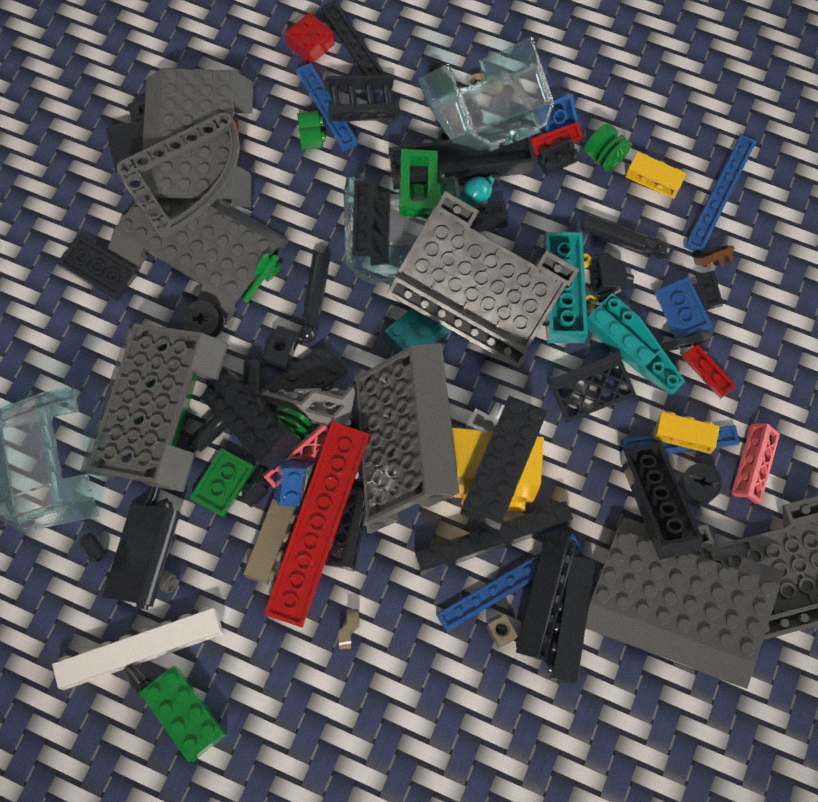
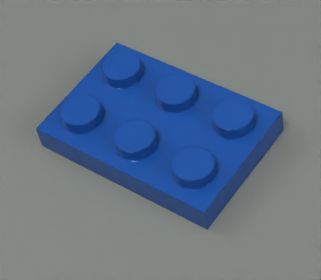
(682, 308)

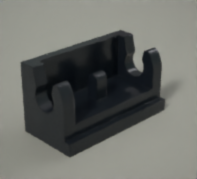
(557, 157)
(490, 216)

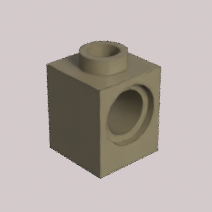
(501, 640)

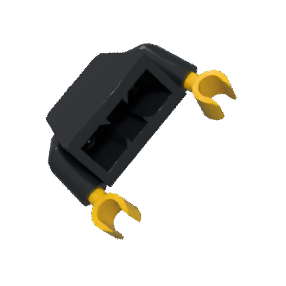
(607, 277)

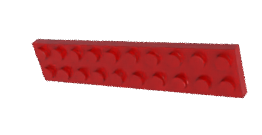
(317, 524)

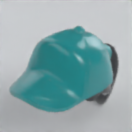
(479, 189)

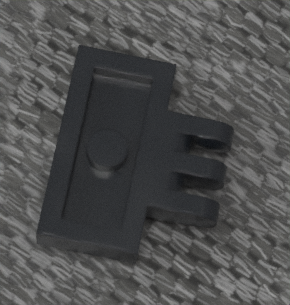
(708, 290)

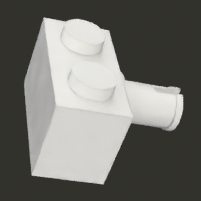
(484, 422)

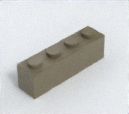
(270, 542)

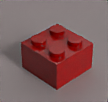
(309, 38)

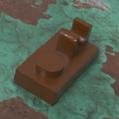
(715, 255)

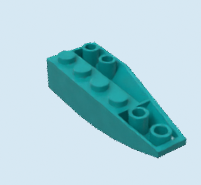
(626, 333)

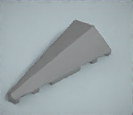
(316, 404)

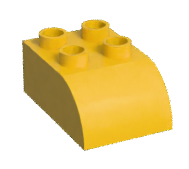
(469, 450)

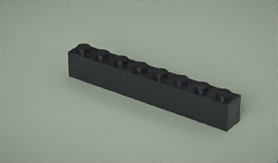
(492, 539)

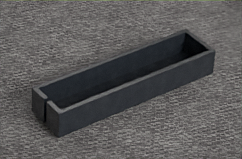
(467, 162)

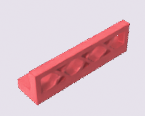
(310, 453)
(753, 459)

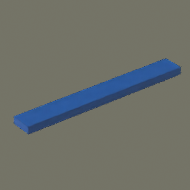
(720, 194)
(493, 592)

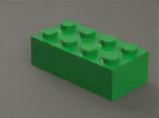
(183, 713)

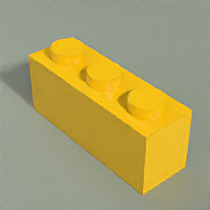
(656, 175)
(686, 432)

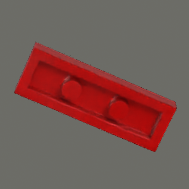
(557, 136)
(709, 371)

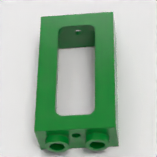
(417, 158)

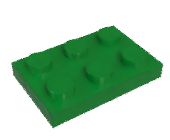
(222, 483)

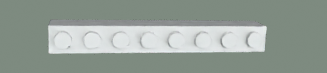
(137, 648)

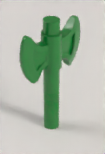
(267, 269)

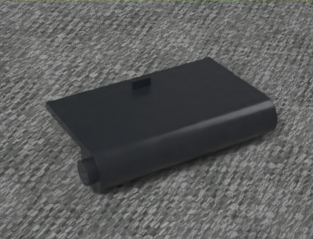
(125, 141)
(142, 555)

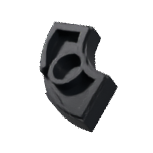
(686, 341)

